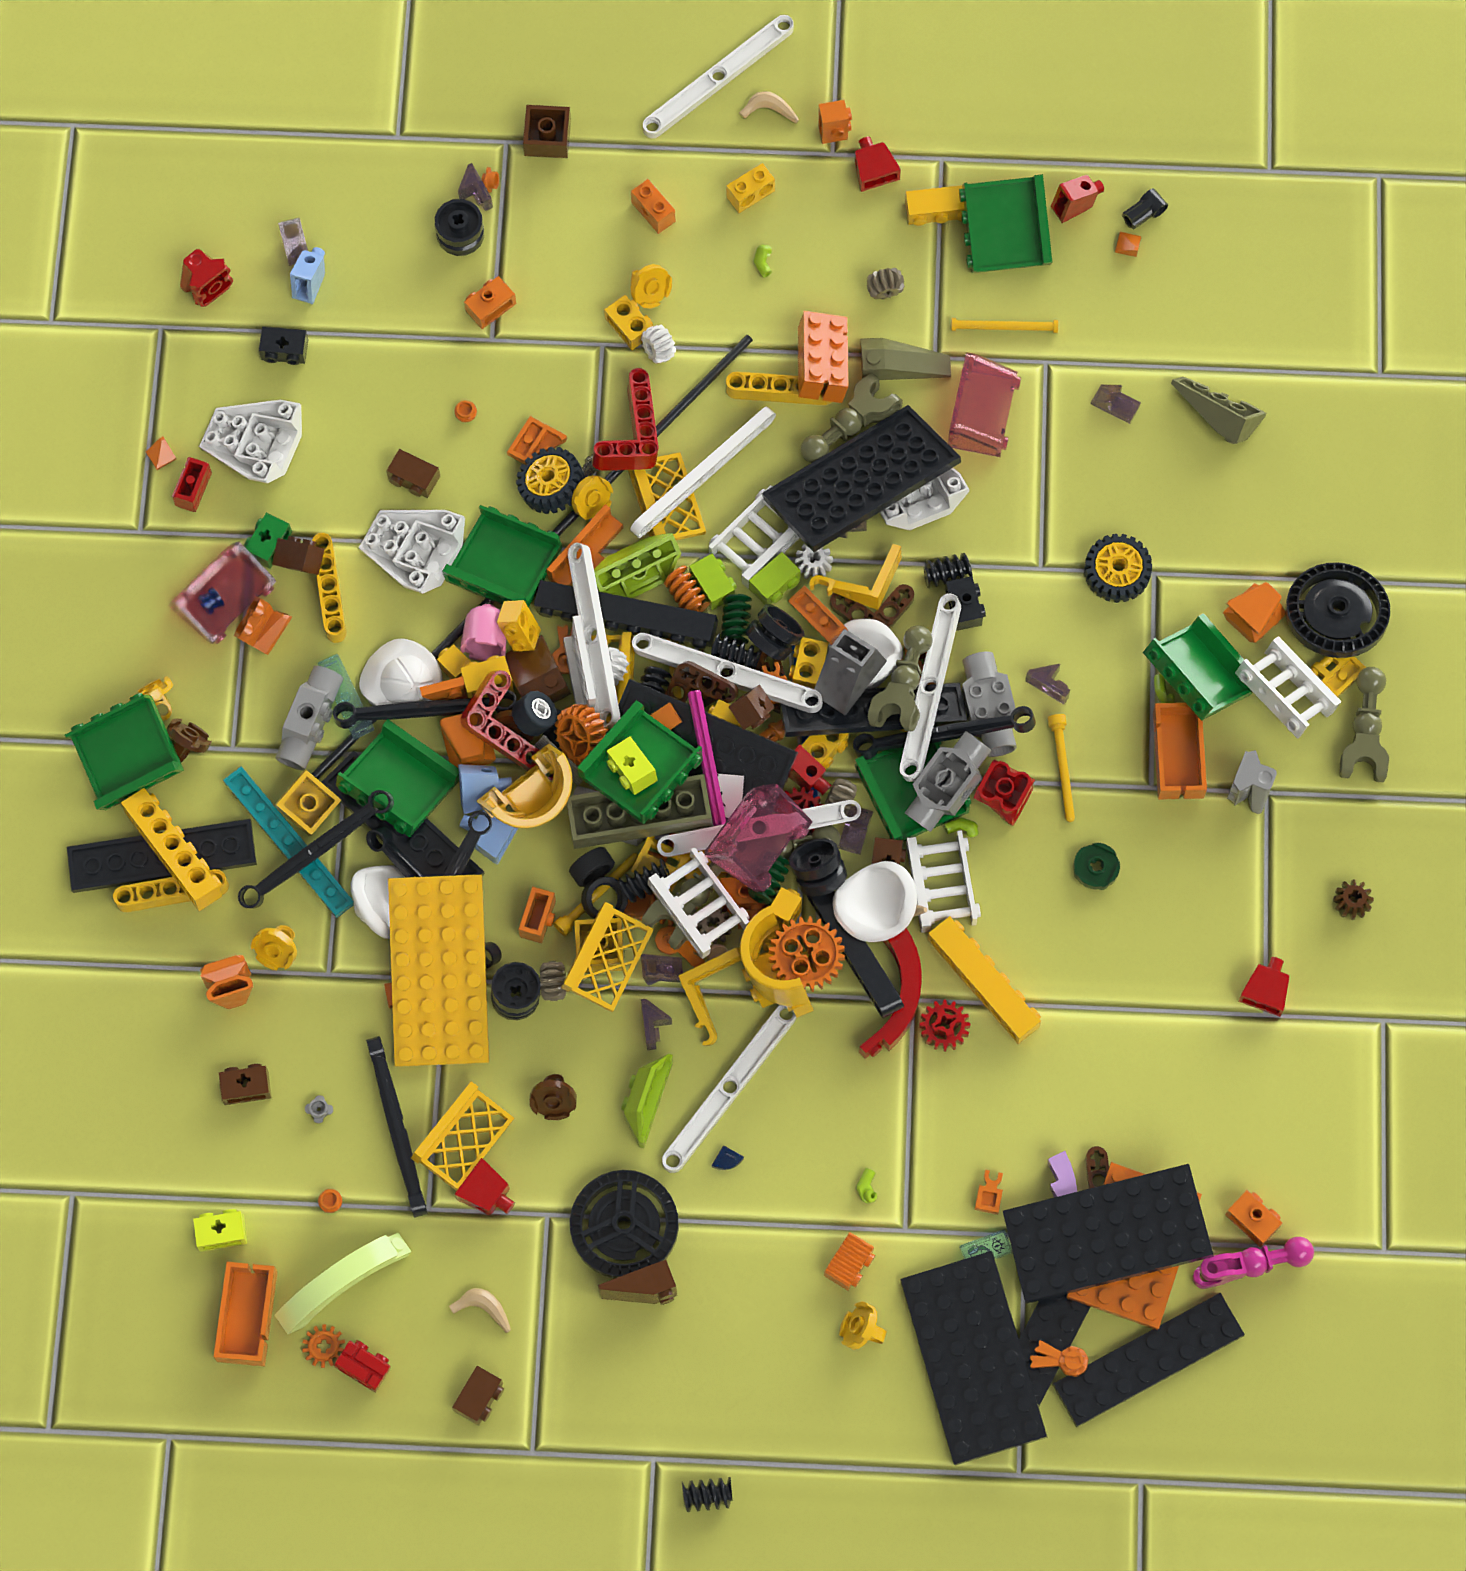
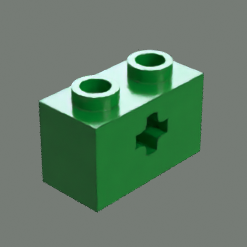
(266, 528)

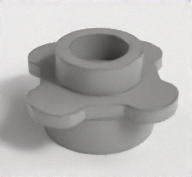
(318, 1116)

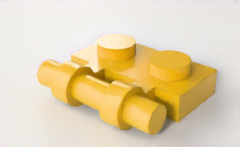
(1341, 676)

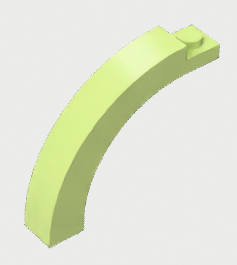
(338, 1278)

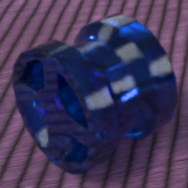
(210, 601)

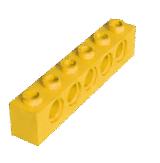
(200, 893)

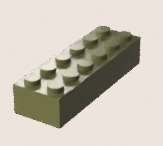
(600, 821)

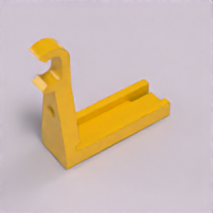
(862, 594)
(694, 992)

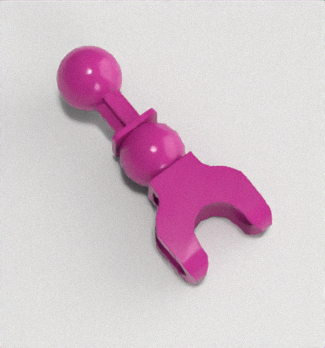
(1251, 1262)

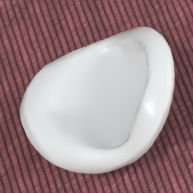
(882, 639)
(398, 673)
(371, 897)
(876, 902)

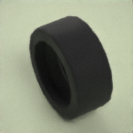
(591, 865)
(586, 898)

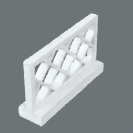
(579, 665)

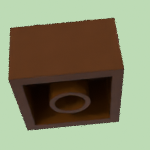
(547, 131)

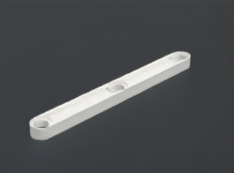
(706, 86)
(702, 472)
(591, 619)
(933, 671)
(744, 677)
(701, 838)
(719, 1100)

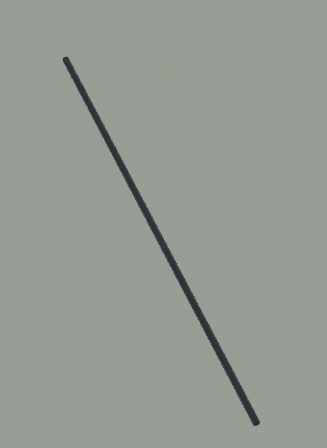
(565, 523)

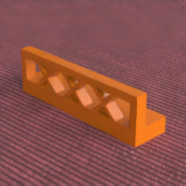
(595, 535)

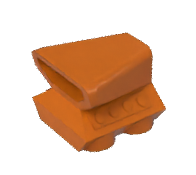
(1255, 611)
(262, 625)
(463, 745)
(227, 981)

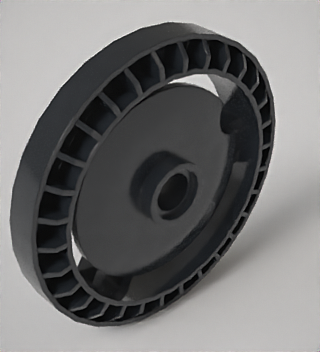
(1339, 588)
(618, 1206)

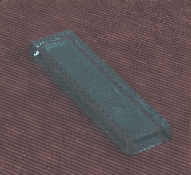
(347, 694)

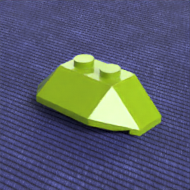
(638, 566)
(645, 1097)

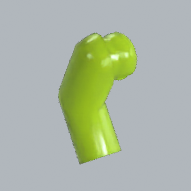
(760, 258)
(1160, 690)
(962, 824)
(864, 1186)

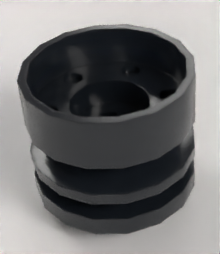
(512, 979)

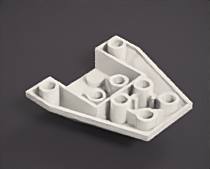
(255, 438)
(928, 502)
(415, 545)

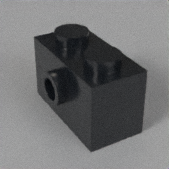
(967, 594)

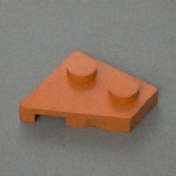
(534, 437)
(445, 690)

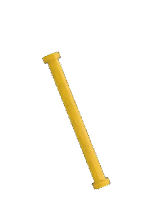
(1004, 325)

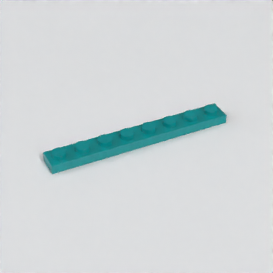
(287, 840)

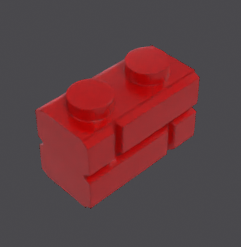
(191, 484)
(362, 1365)

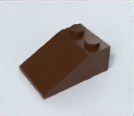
(537, 672)
(645, 1285)

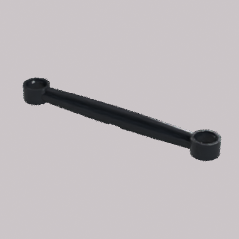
(409, 710)
(948, 732)
(467, 847)
(315, 849)
(408, 869)
(396, 1127)

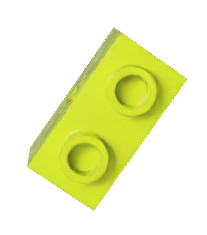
(631, 765)
(232, 1233)

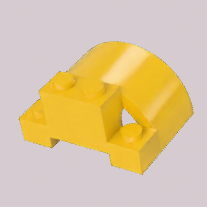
(533, 794)
(757, 969)

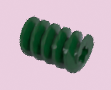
(735, 616)
(776, 870)

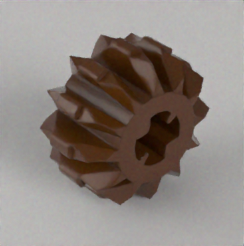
(1361, 895)

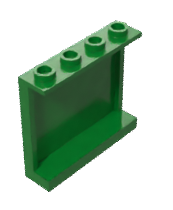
(1006, 224)
(503, 558)
(1200, 667)
(125, 750)
(664, 750)
(406, 770)
(894, 794)

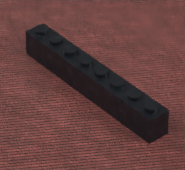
(632, 615)

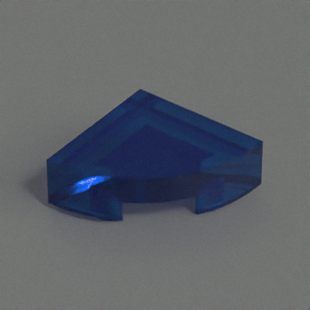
(727, 1159)

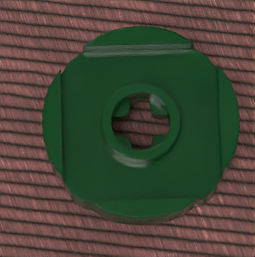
(1091, 854)

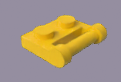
(646, 859)

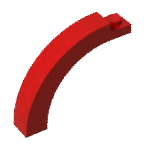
(910, 971)

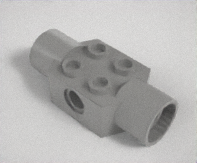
(988, 696)
(314, 701)
(947, 781)

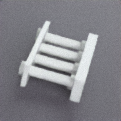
(781, 541)
(1303, 678)
(924, 895)
(688, 923)

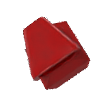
(204, 277)
(1005, 790)

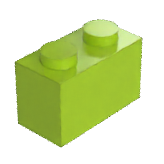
(775, 579)
(712, 580)

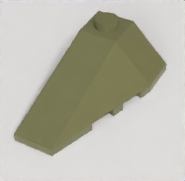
(901, 361)
(1226, 417)

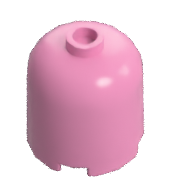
(482, 634)

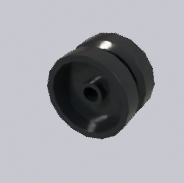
(459, 227)
(775, 632)
(818, 867)

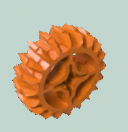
(579, 731)

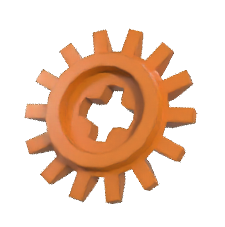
(317, 1338)

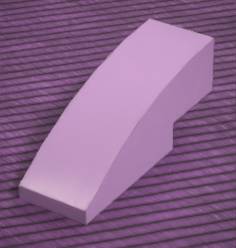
(1063, 1174)

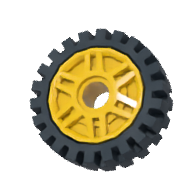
(549, 480)
(1114, 583)

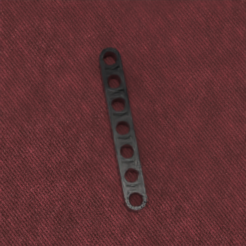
(860, 960)

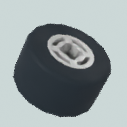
(534, 713)

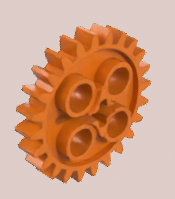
(826, 946)

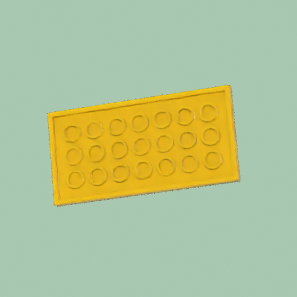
(438, 970)

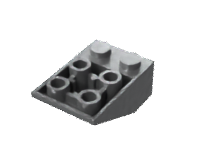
(848, 671)

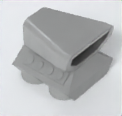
(1252, 782)

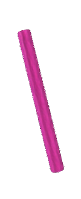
(708, 762)

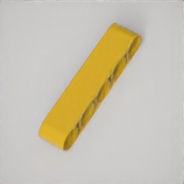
(768, 392)
(333, 596)
(159, 890)

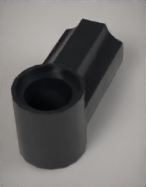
(1149, 206)

